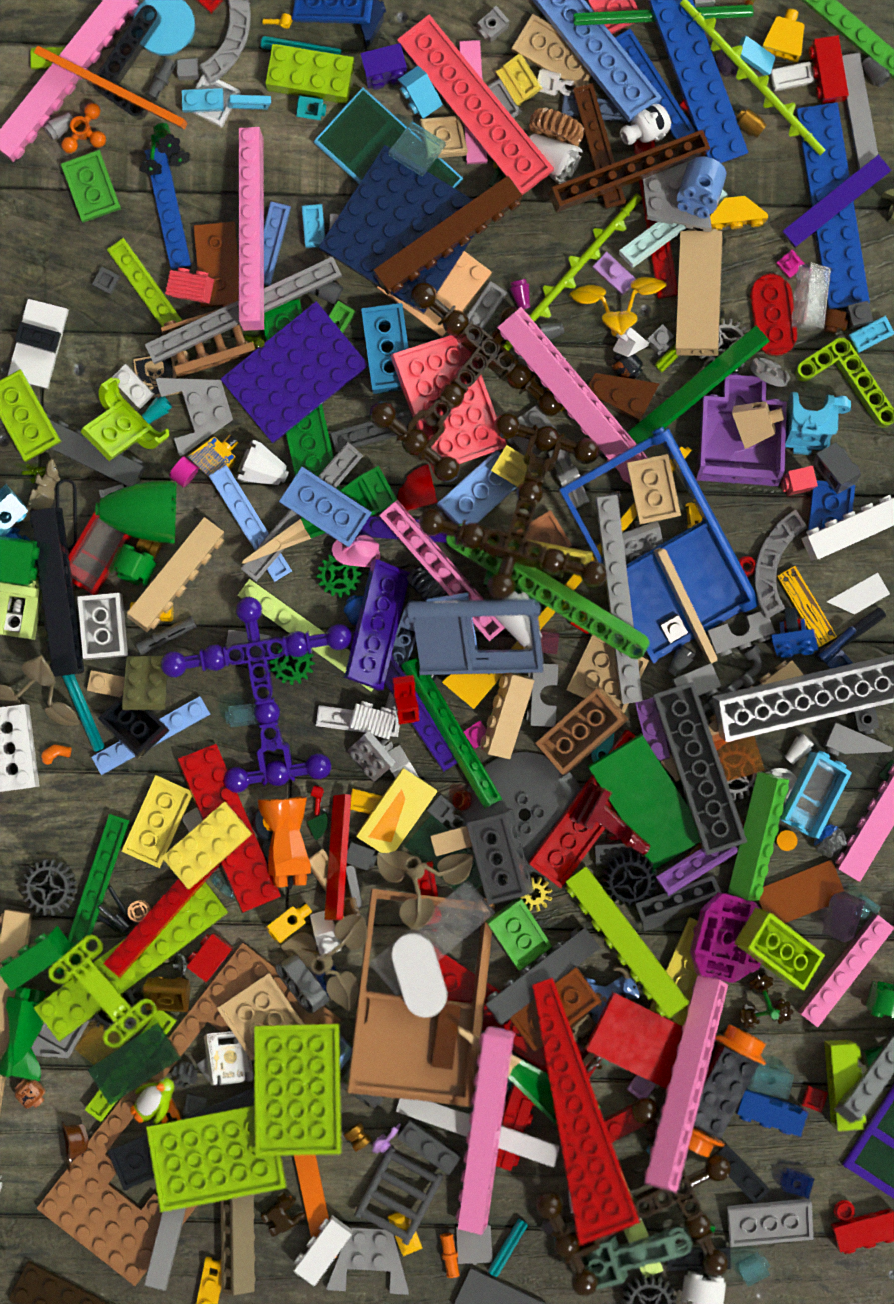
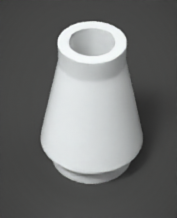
(799, 748)

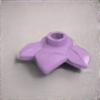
(382, 1142)

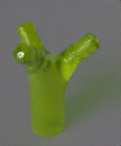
(257, 341)
(34, 471)

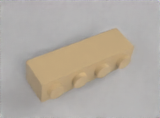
(507, 714)

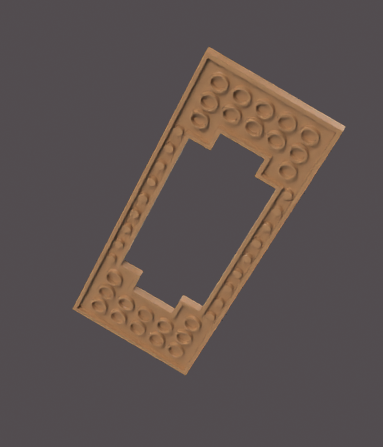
(86, 1201)

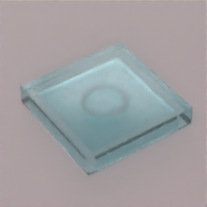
(417, 148)

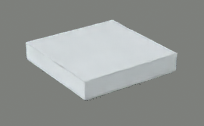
(217, 117)

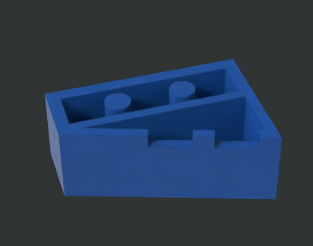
(772, 1112)

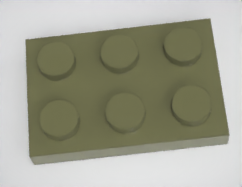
(144, 684)

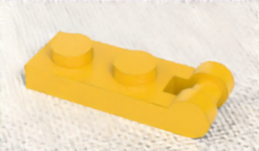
(210, 1283)

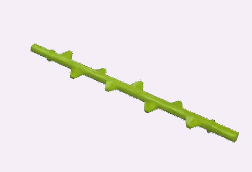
(745, 71)
(578, 262)

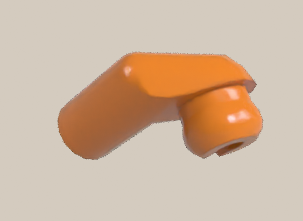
(53, 751)

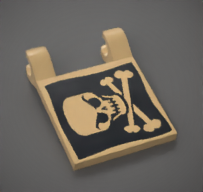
(148, 371)

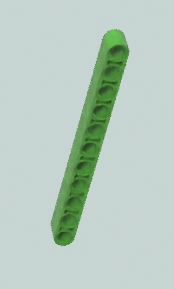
(555, 601)

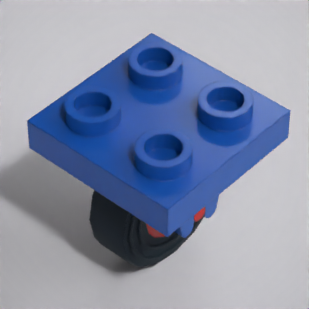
(794, 636)

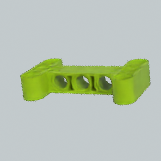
(102, 991)

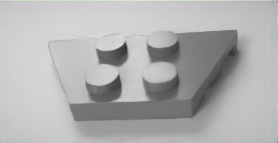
(48, 1046)

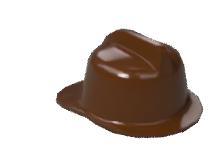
(75, 1141)

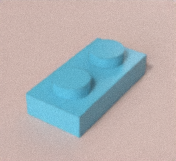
(202, 100)

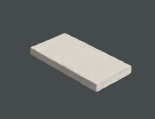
(37, 363)

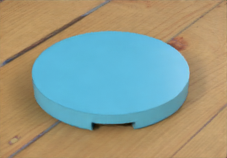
(174, 30)

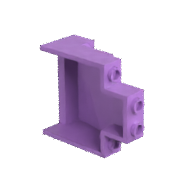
(721, 447)

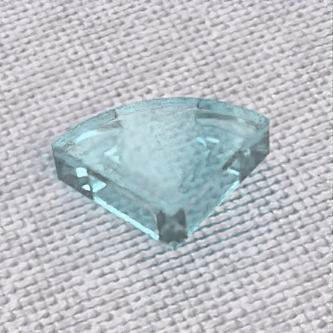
(223, 887)

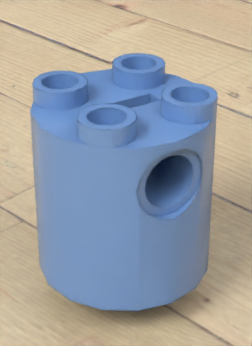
(701, 187)

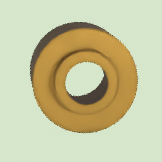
(750, 122)

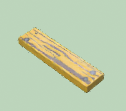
(806, 605)

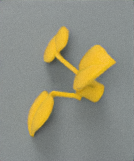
(617, 321)

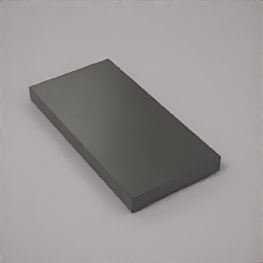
(484, 1289)

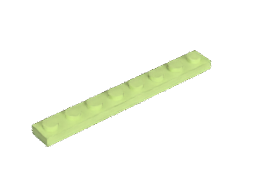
(292, 621)

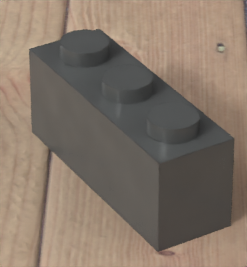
(429, 1146)

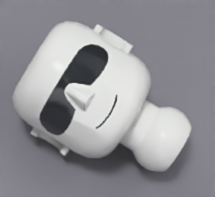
(647, 125)

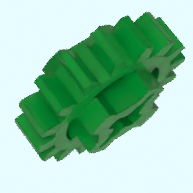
(332, 582)
(297, 675)

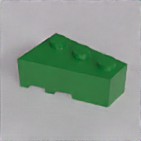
(34, 958)

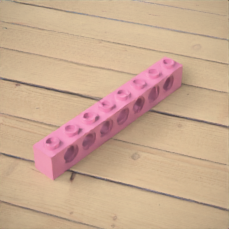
(436, 562)

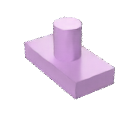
(613, 273)

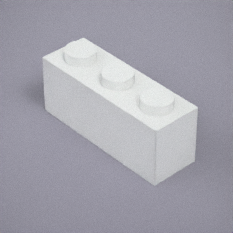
(322, 1250)

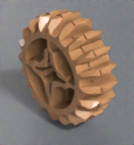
(556, 126)

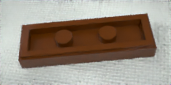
(446, 1037)

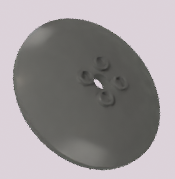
(528, 783)

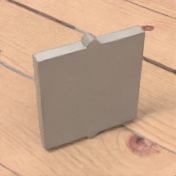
(474, 1247)

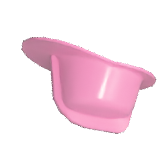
(360, 552)

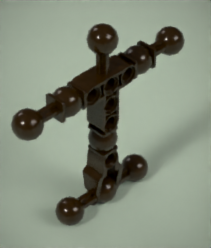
(452, 393)
(528, 494)
(696, 1222)

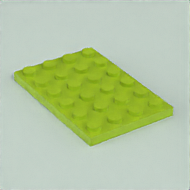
(297, 1090)
(210, 1160)

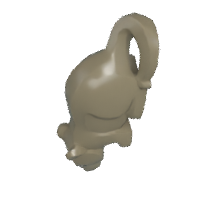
(43, 495)

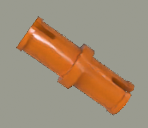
(449, 1255)

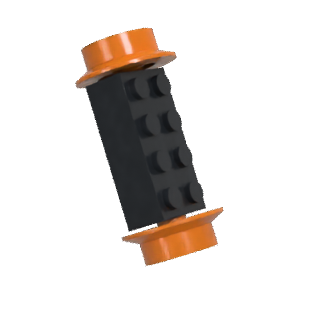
(725, 1083)

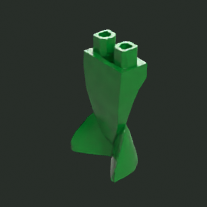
(23, 1030)

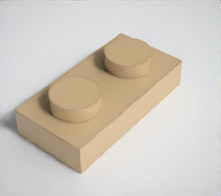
(106, 684)

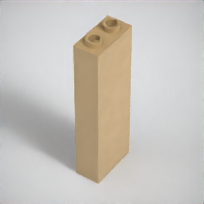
(699, 293)

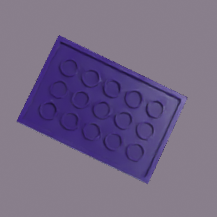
(294, 372)

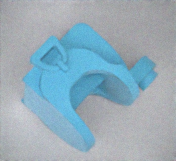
(813, 429)

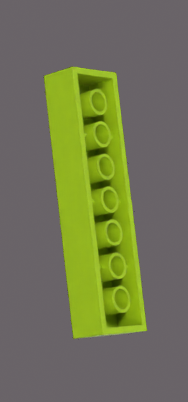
(627, 942)

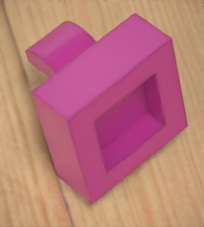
(789, 264)

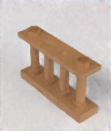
(204, 360)

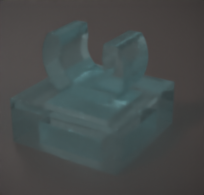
(868, 906)

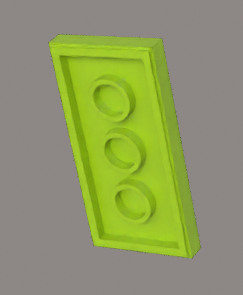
(25, 417)

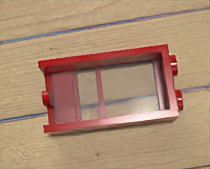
(94, 554)

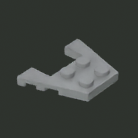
(661, 199)
(205, 404)
(369, 1250)

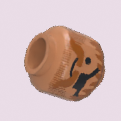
(29, 1093)

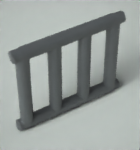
(371, 1192)

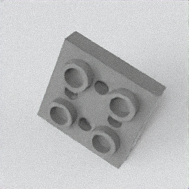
(641, 539)
(372, 755)

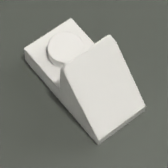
(629, 343)
(401, 761)

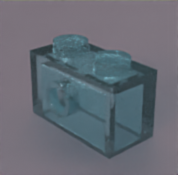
(772, 1081)

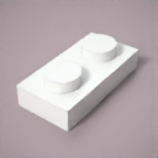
(133, 386)

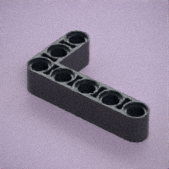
(127, 61)

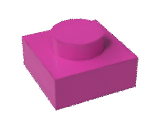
(475, 734)

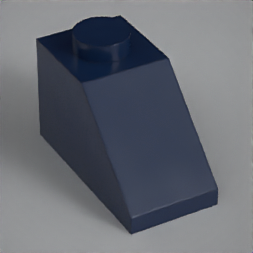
(370, 30)

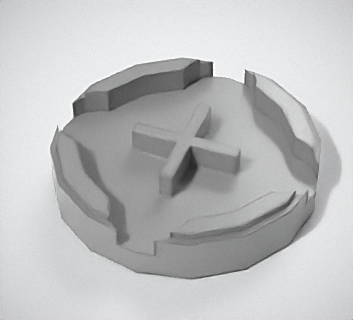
(769, 372)

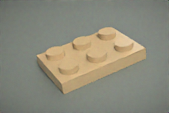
(653, 489)

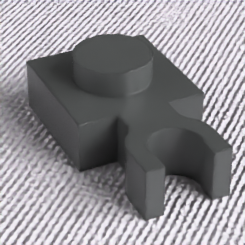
(442, 810)

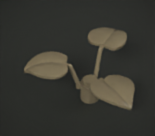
(40, 671)
(394, 866)
(341, 988)

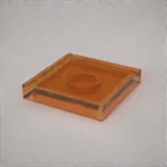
(739, 757)

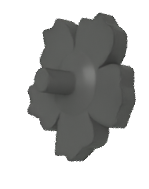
(179, 965)

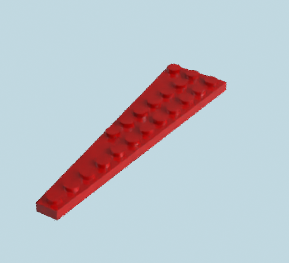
(592, 1168)

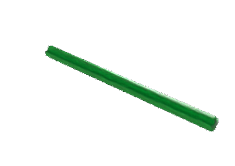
(642, 16)

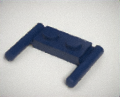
(833, 655)

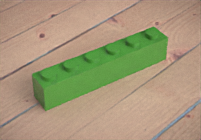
(760, 833)

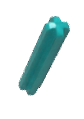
(507, 1247)

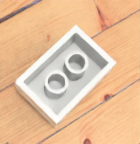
(102, 626)

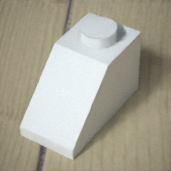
(324, 933)

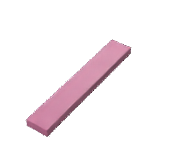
(472, 53)

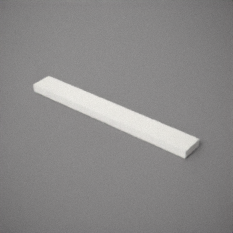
(458, 1122)

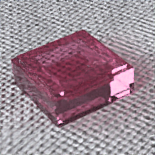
(549, 642)

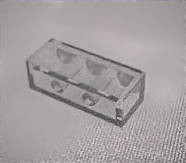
(811, 296)

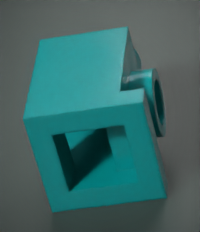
(304, 101)

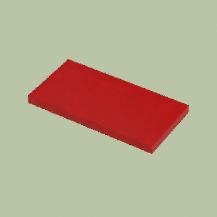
(636, 1040)

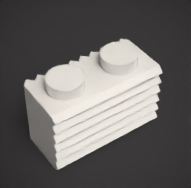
(369, 719)

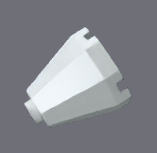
(261, 466)

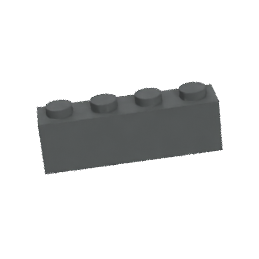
(680, 904)

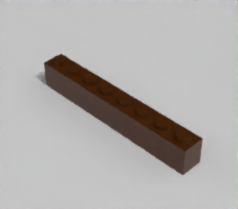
(628, 171)
(447, 235)

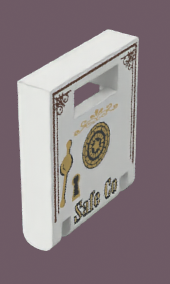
(227, 1061)

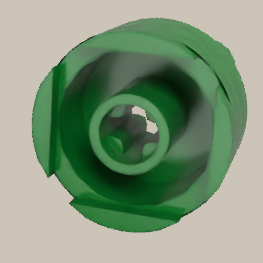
(132, 566)
(881, 999)

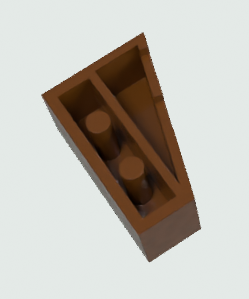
(623, 394)

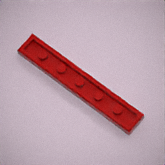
(337, 857)

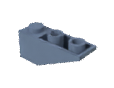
(404, 639)

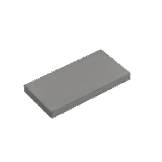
(770, 1222)

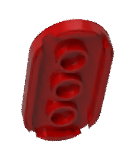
(772, 313)

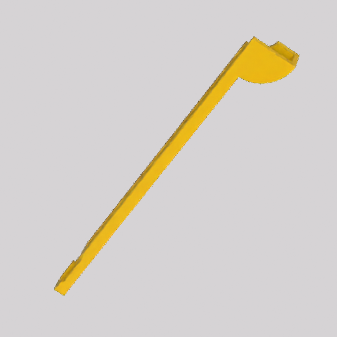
(474, 687)

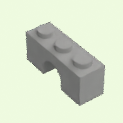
(724, 640)
(540, 713)

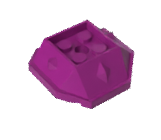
(715, 935)

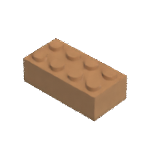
(582, 731)

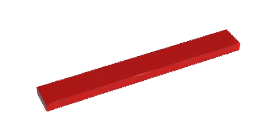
(662, 258)

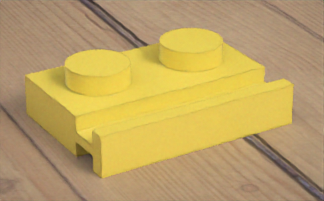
(519, 79)
(511, 466)

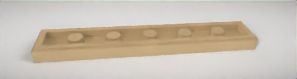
(685, 605)

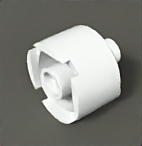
(703, 1289)

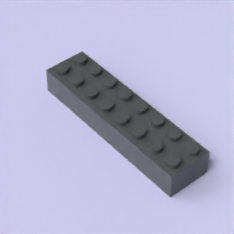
(699, 768)

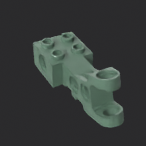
(613, 1260)

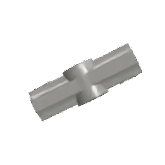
(565, 474)

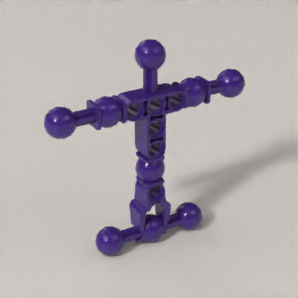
(266, 710)

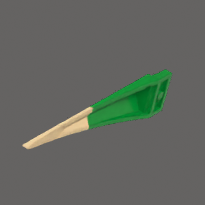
(368, 490)
(527, 1078)

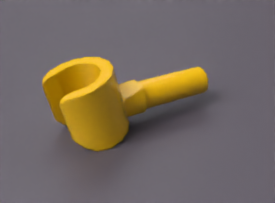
(284, 22)

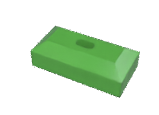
(342, 314)

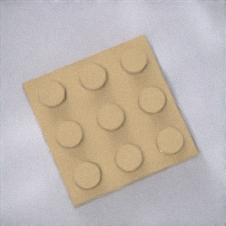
(599, 670)
(258, 1005)

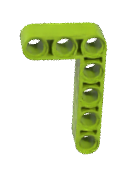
(851, 376)

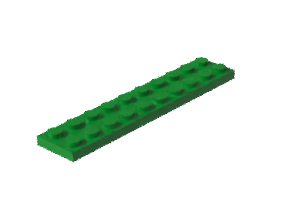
(309, 439)

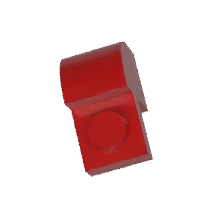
(405, 699)

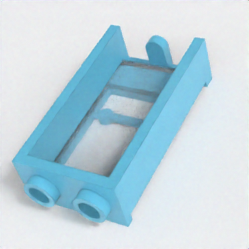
(815, 794)

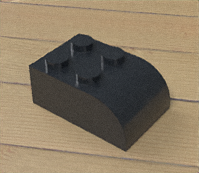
(133, 728)

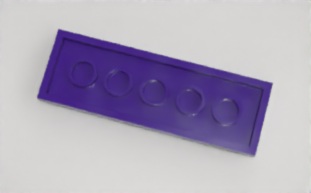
(377, 625)

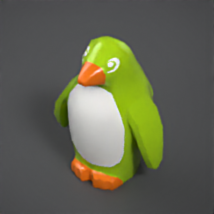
(153, 1101)

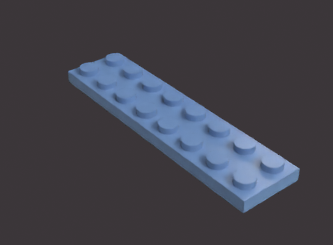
(601, 57)

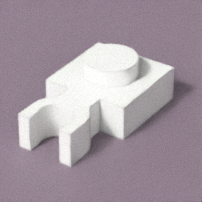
(551, 83)

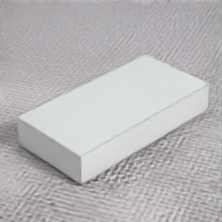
(792, 76)

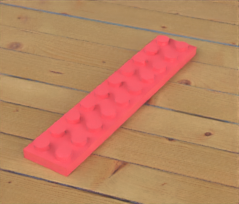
(475, 105)

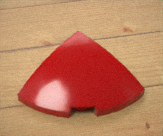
(417, 490)

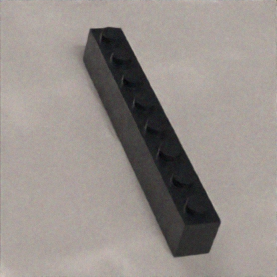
(57, 592)

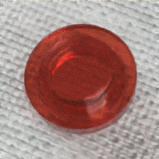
(462, 800)

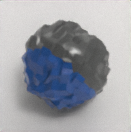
(830, 841)

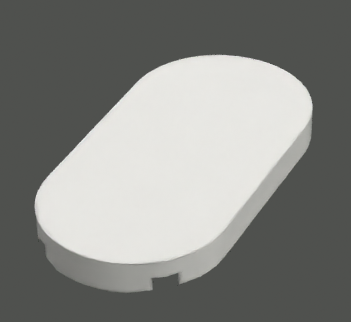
(419, 975)

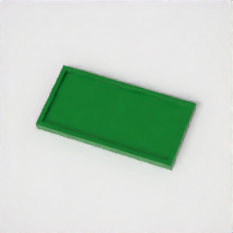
(647, 799)

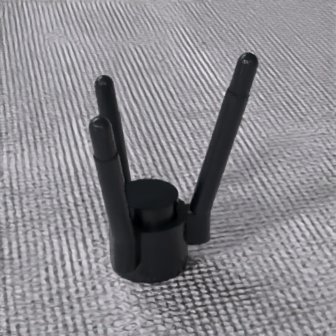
(119, 922)

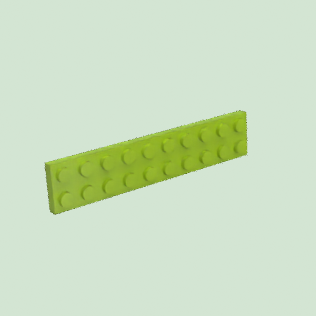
(74, 1005)

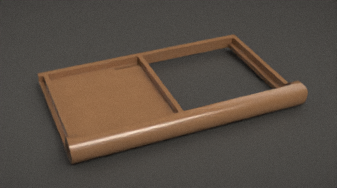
(396, 1047)

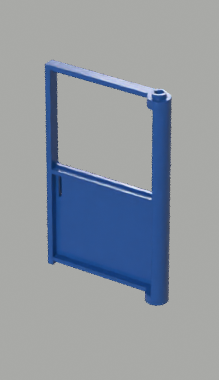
(699, 555)

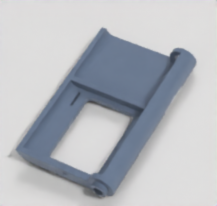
(448, 641)

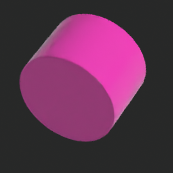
(184, 471)

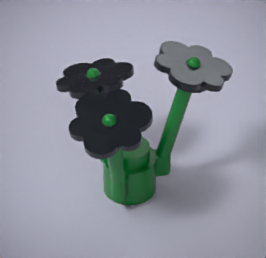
(167, 144)

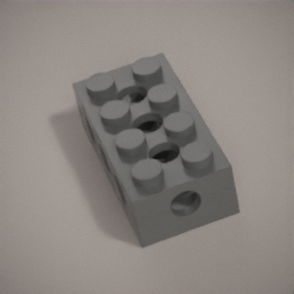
(489, 865)

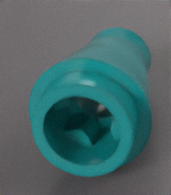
(157, 409)

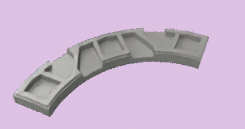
(233, 44)
(769, 559)

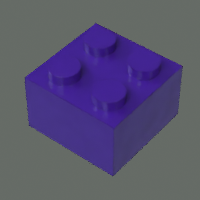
(383, 66)

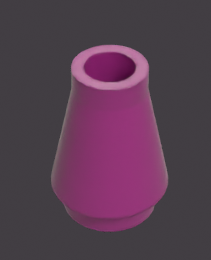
(520, 292)

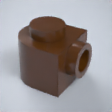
(835, 321)

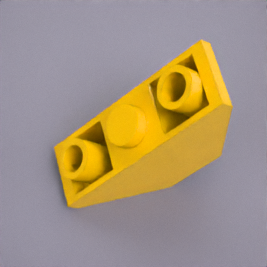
(736, 212)

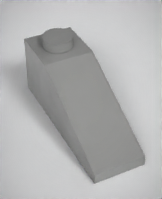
(847, 741)

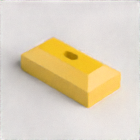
(403, 1222)

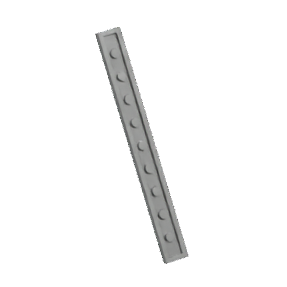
(228, 316)
(618, 591)

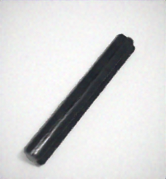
(861, 627)

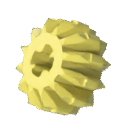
(540, 899)

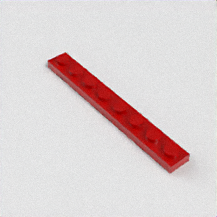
(152, 925)

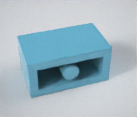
(420, 92)

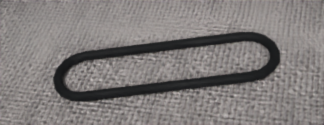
(75, 507)

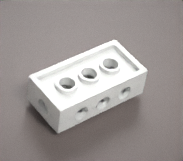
(24, 752)

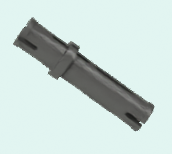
(166, 635)

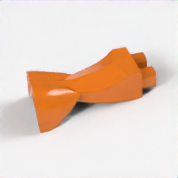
(287, 847)

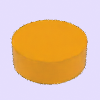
(786, 840)

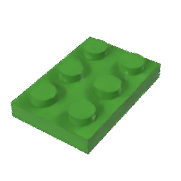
(91, 186)
(518, 933)

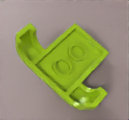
(119, 425)

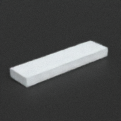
(340, 719)

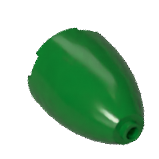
(142, 510)

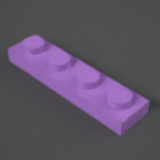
(692, 868)

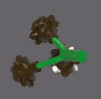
(777, 1010)

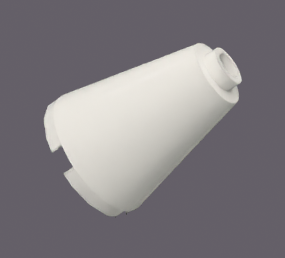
(560, 155)
(518, 625)

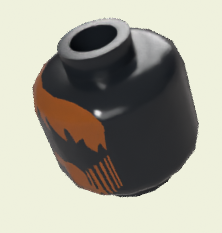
(627, 366)

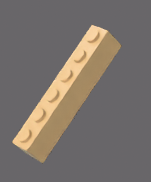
(176, 574)

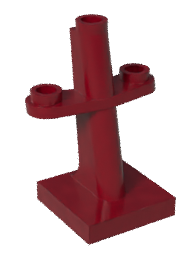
(593, 809)

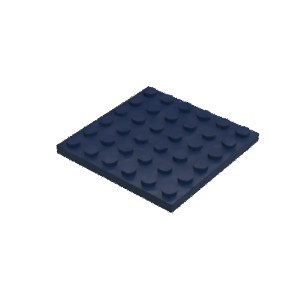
(389, 214)

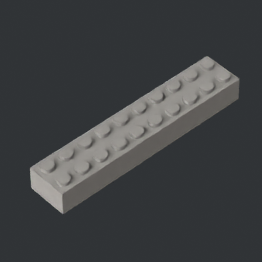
(805, 698)

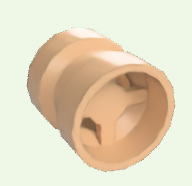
(141, 908)

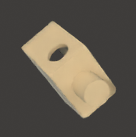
(756, 422)

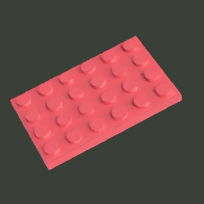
(470, 426)

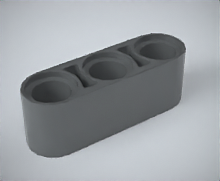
(302, 984)

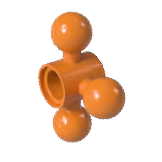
(97, 138)

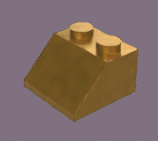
(167, 994)

